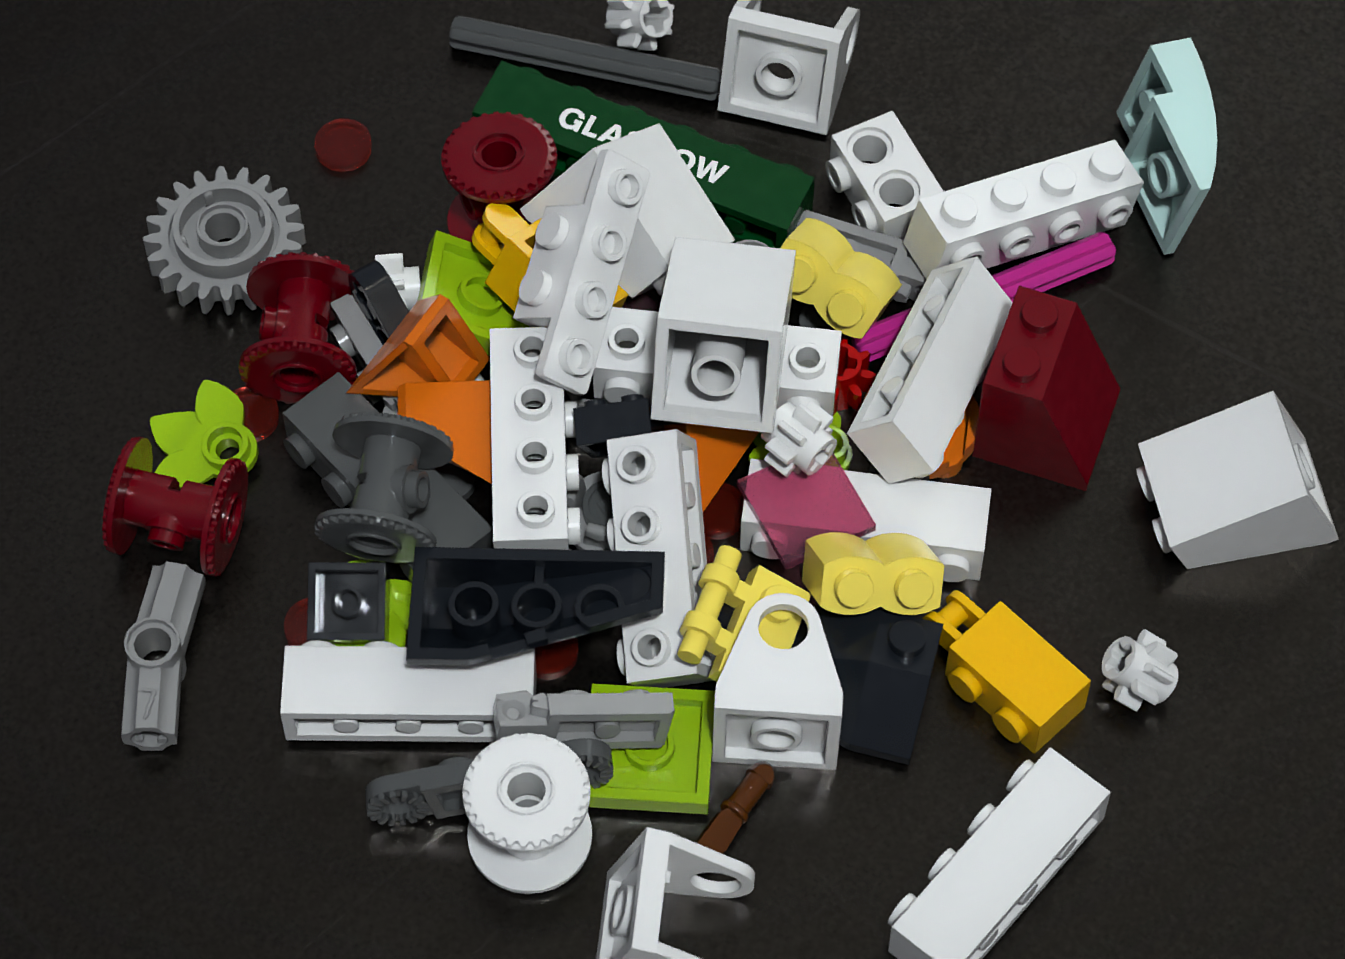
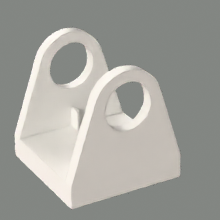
(813, 53)
(776, 700)
(636, 887)

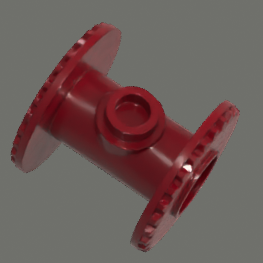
(495, 162)
(292, 331)
(173, 516)

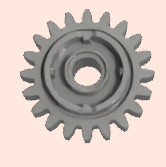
(186, 232)

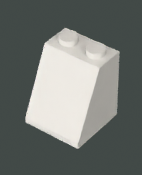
(670, 207)
(722, 334)
(1235, 486)

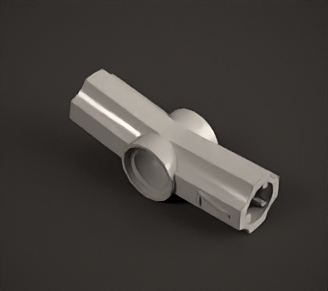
(155, 686)

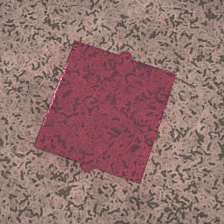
(804, 507)

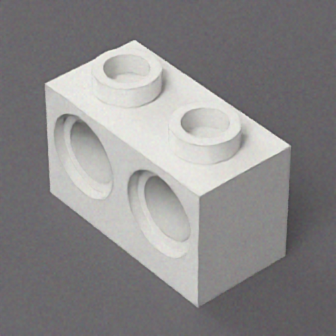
(894, 177)

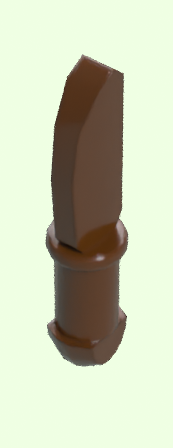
(735, 810)

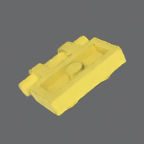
(723, 585)

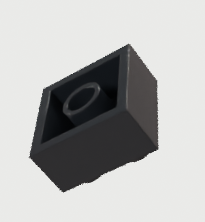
(603, 421)
(348, 602)

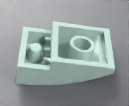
(1171, 137)

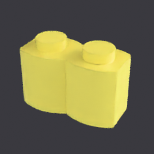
(842, 284)
(862, 575)

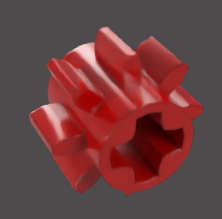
(852, 377)

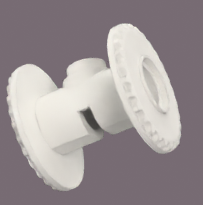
(528, 813)

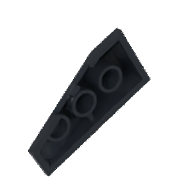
(508, 601)
(883, 674)

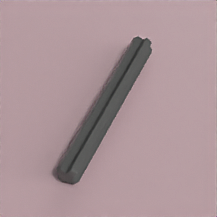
(585, 58)

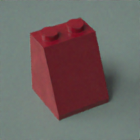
(1046, 393)

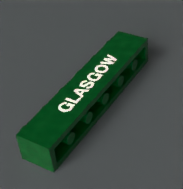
(748, 191)

